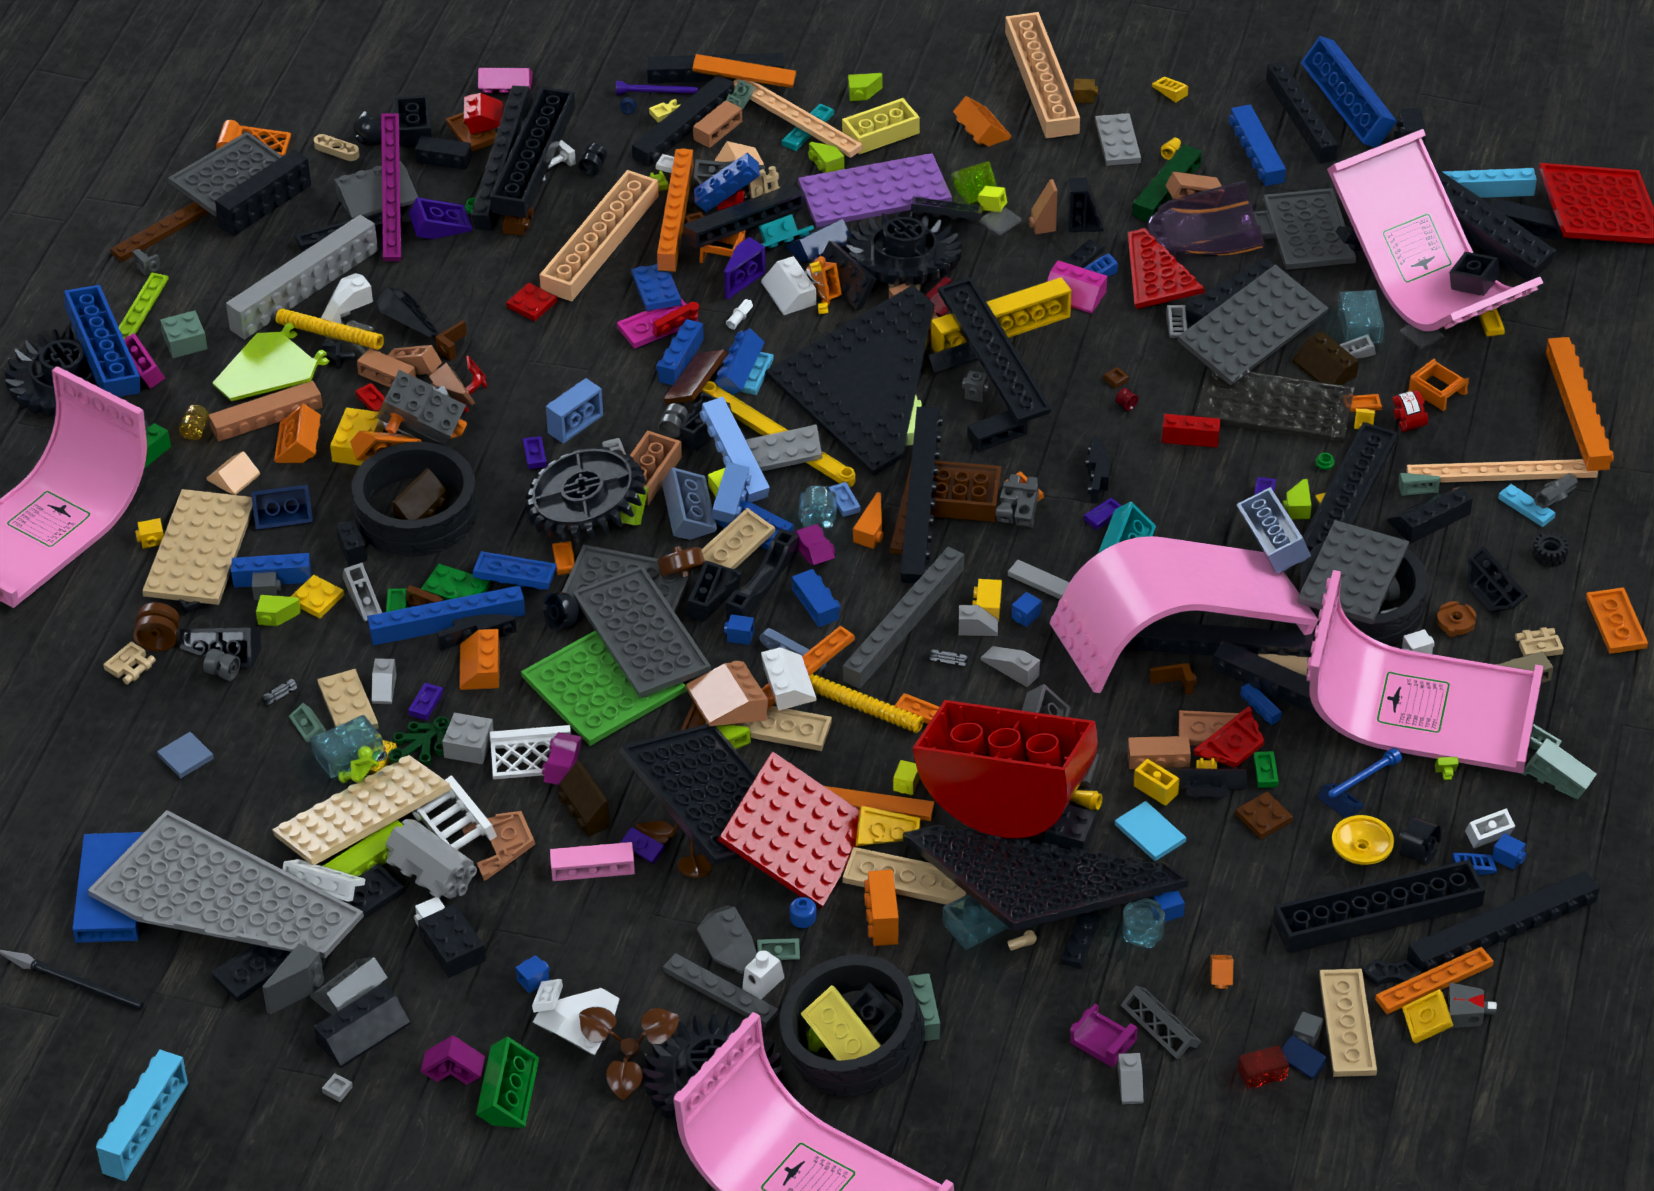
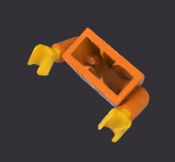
(826, 281)

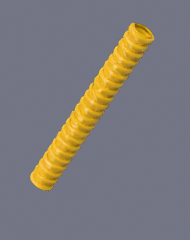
(330, 329)
(866, 704)

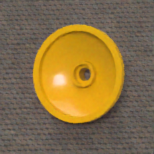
(1362, 839)

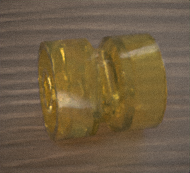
(194, 422)

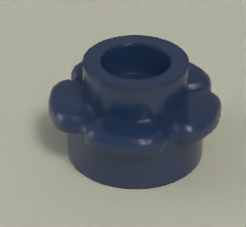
(627, 109)

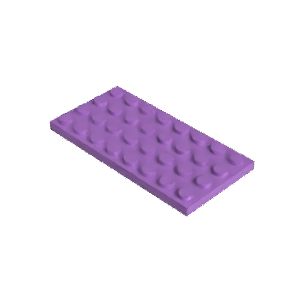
(872, 189)

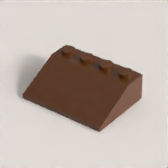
(967, 491)

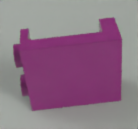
(1102, 1036)

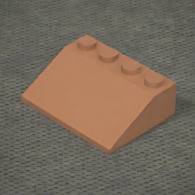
(729, 695)

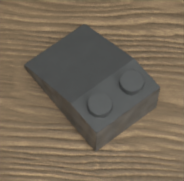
(293, 979)

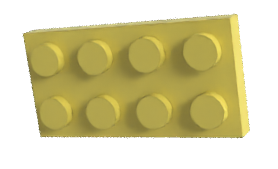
(839, 1026)

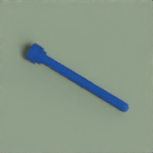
(1390, 757)

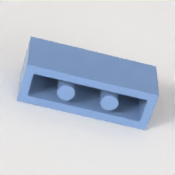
(731, 492)

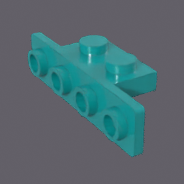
(781, 229)

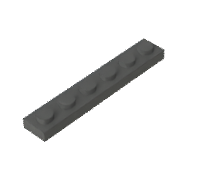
(719, 989)

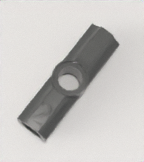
(1555, 490)

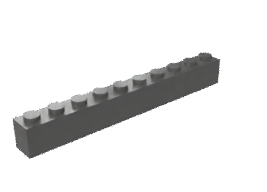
(903, 618)

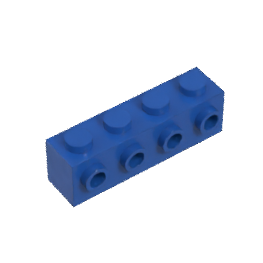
(726, 182)
(680, 351)
(739, 361)
(288, 568)

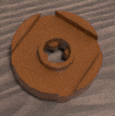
(1452, 626)

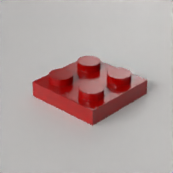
(531, 301)

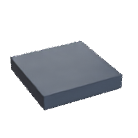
(185, 754)

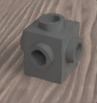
(975, 386)

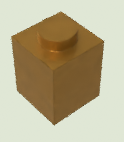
(1085, 90)

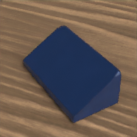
(1344, 803)
(1303, 1057)

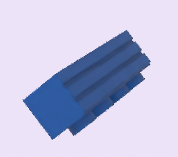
(1261, 704)

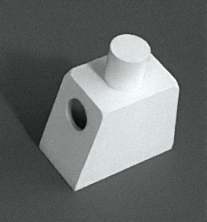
(762, 974)

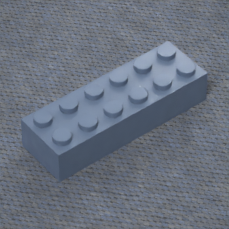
(1274, 530)

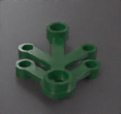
(437, 728)

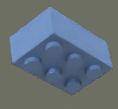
(574, 410)

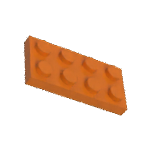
(1616, 620)

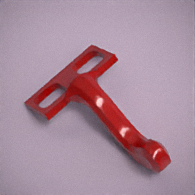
(478, 379)

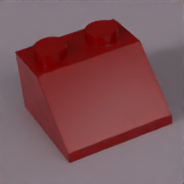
(482, 112)

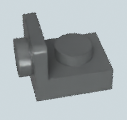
(144, 263)

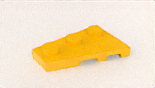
(882, 826)

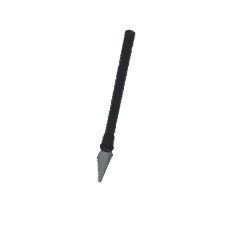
(25, 961)

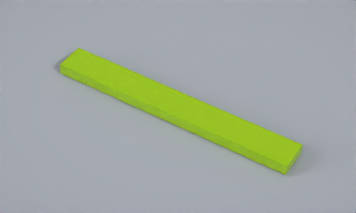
(142, 304)

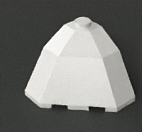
(349, 294)
(565, 1017)

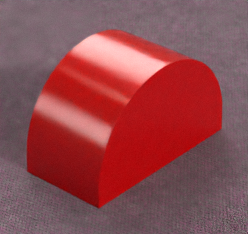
(1004, 766)

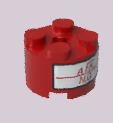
(1410, 410)

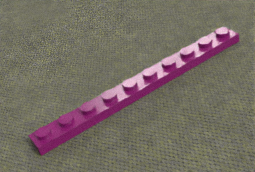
(390, 187)

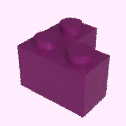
(453, 1058)

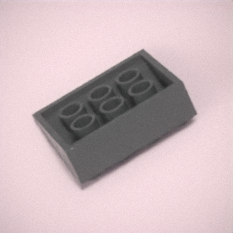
(362, 191)

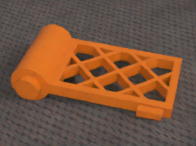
(232, 130)

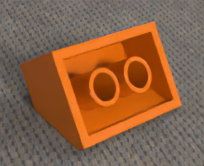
(980, 122)
(297, 436)
(368, 443)
(480, 660)

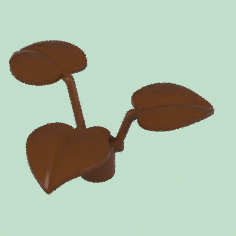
(689, 866)
(627, 1076)

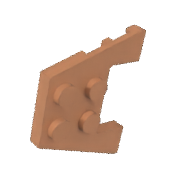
(511, 841)

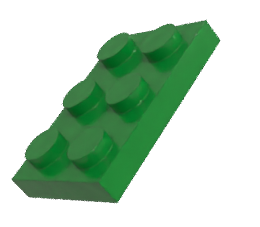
(453, 583)

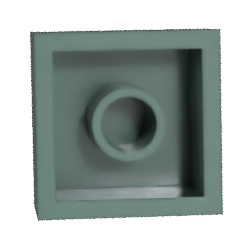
(183, 334)

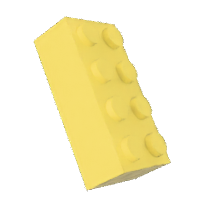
(882, 125)

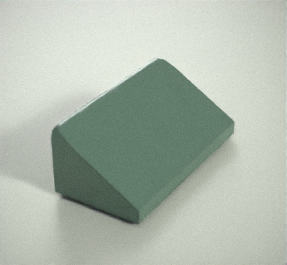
(306, 722)
(781, 948)

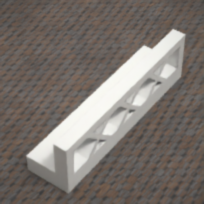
(328, 880)

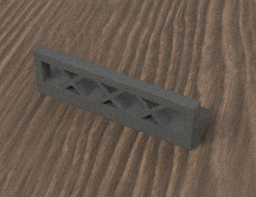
(1166, 1017)

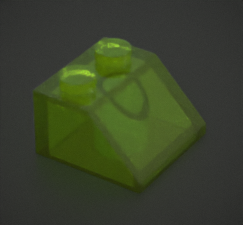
(972, 180)

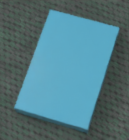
(1150, 831)

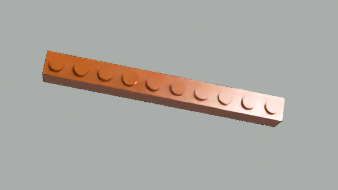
(675, 210)
(1579, 404)

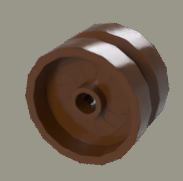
(156, 627)

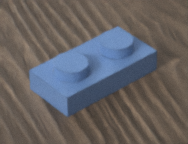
(846, 500)

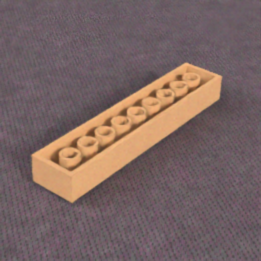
(1042, 75)
(599, 235)

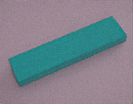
(798, 137)

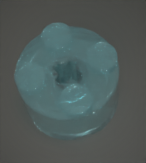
(817, 507)
(1143, 923)

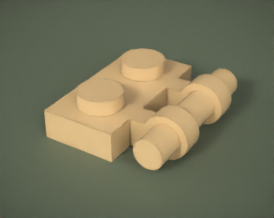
(759, 185)
(1539, 640)
(124, 661)

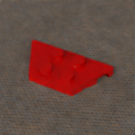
(1233, 741)

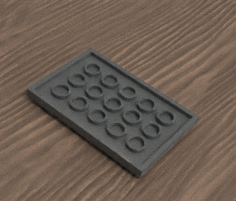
(223, 170)
(1307, 227)
(599, 564)
(1366, 566)

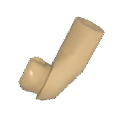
(1027, 939)

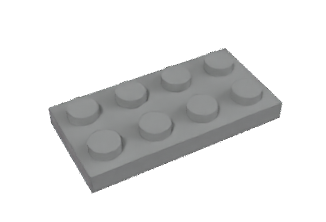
(1117, 139)
(786, 448)

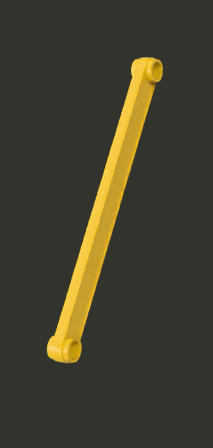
(766, 426)

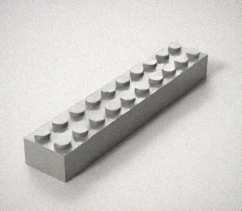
(302, 276)

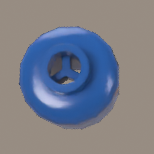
(802, 912)

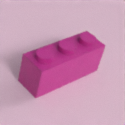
(143, 361)

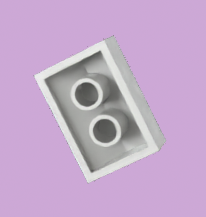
(789, 286)
(787, 678)

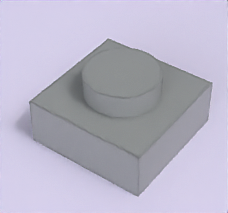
(337, 1087)

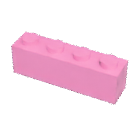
(592, 861)

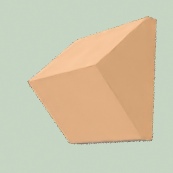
(733, 151)
(234, 474)

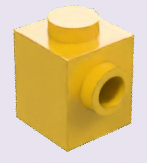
(150, 533)

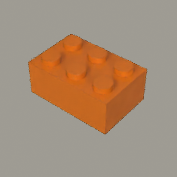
(882, 907)

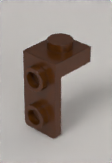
(446, 339)
(1174, 673)

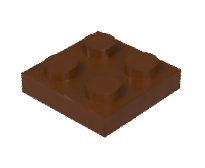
(1264, 815)

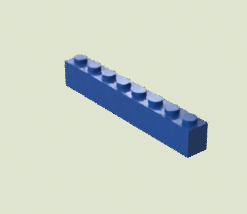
(437, 616)

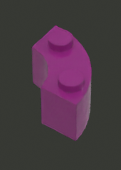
(814, 545)
(562, 757)

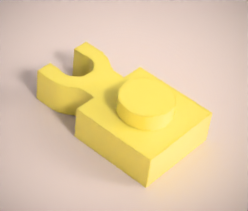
(662, 110)

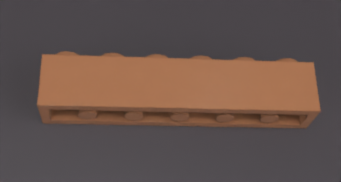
(263, 411)

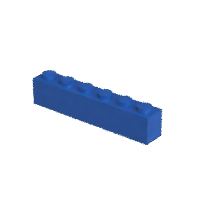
(1257, 145)

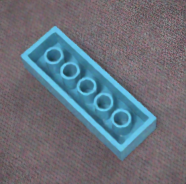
(142, 1115)

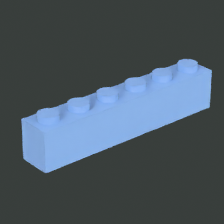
(733, 445)

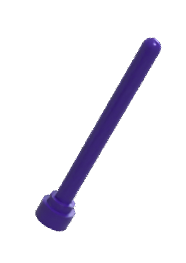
(622, 87)

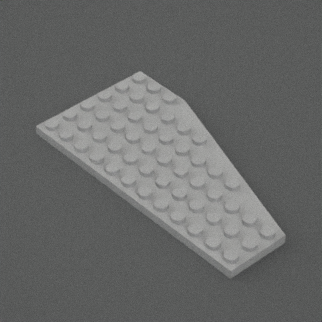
(213, 888)

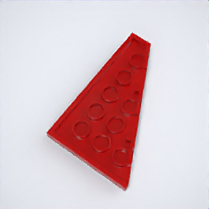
(1157, 273)

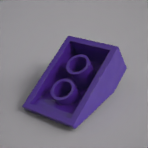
(438, 218)
(744, 266)

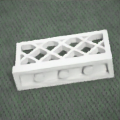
(517, 738)

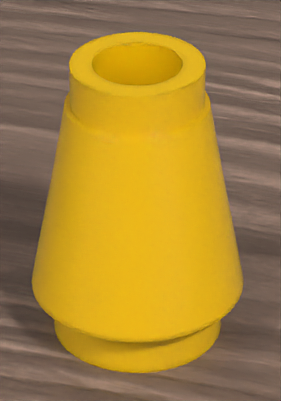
(1169, 148)
(1088, 799)

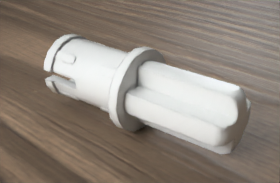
(739, 314)

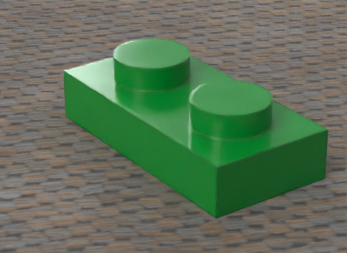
(1265, 769)

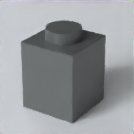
(265, 584)
(1308, 1028)

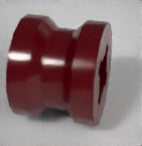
(1127, 399)

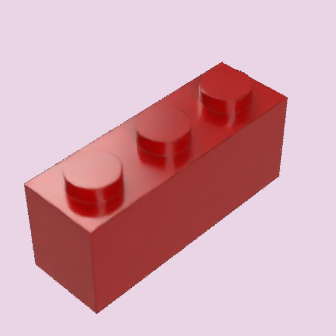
(1190, 430)

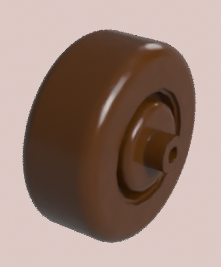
(681, 561)

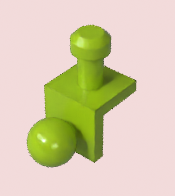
(359, 767)

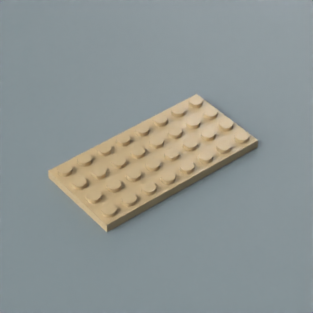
(199, 547)
(361, 810)

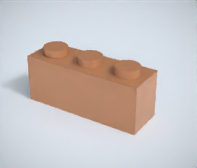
(717, 124)
(1186, 184)
(381, 367)
(1163, 751)

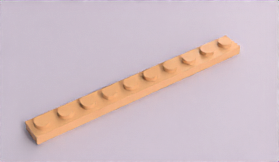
(803, 120)
(1504, 470)

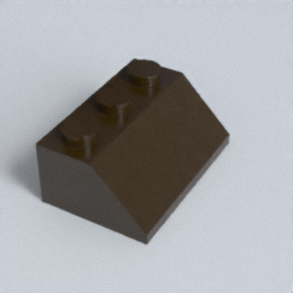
(1326, 360)
(421, 498)
(584, 800)

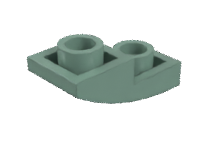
(741, 94)

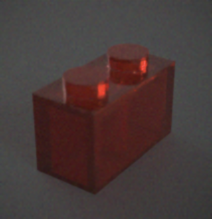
(1263, 1067)

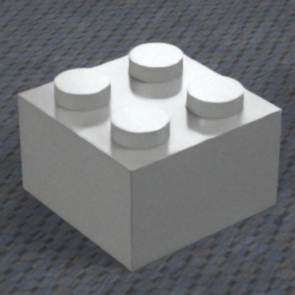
(467, 738)

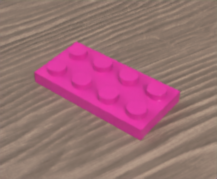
(639, 327)

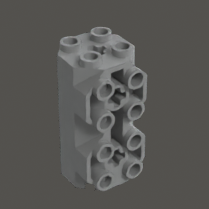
(430, 859)

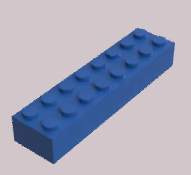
(1348, 92)
(102, 341)

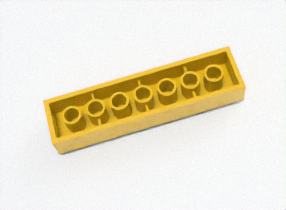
(1014, 312)

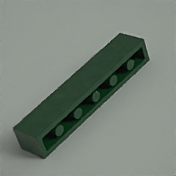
(1156, 194)

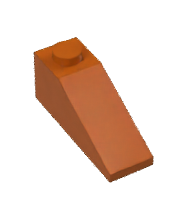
(869, 526)

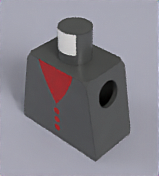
(1468, 1005)

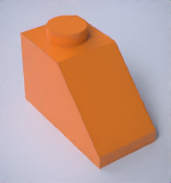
(1221, 971)

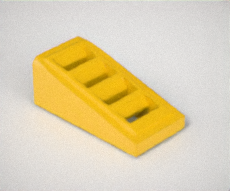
(1174, 89)

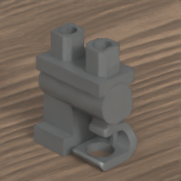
(1023, 496)

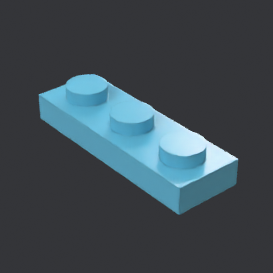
(1526, 505)

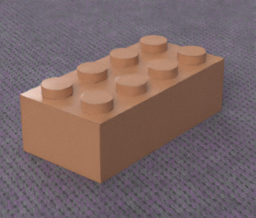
(656, 457)

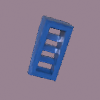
(1106, 262)
(1477, 858)

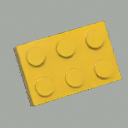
(350, 424)

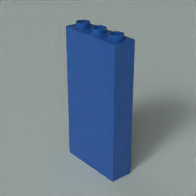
(92, 918)

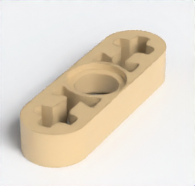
(326, 143)

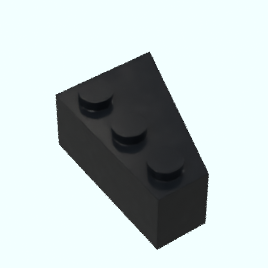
(1082, 210)
(693, 429)

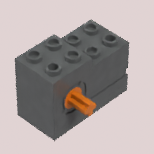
(421, 411)

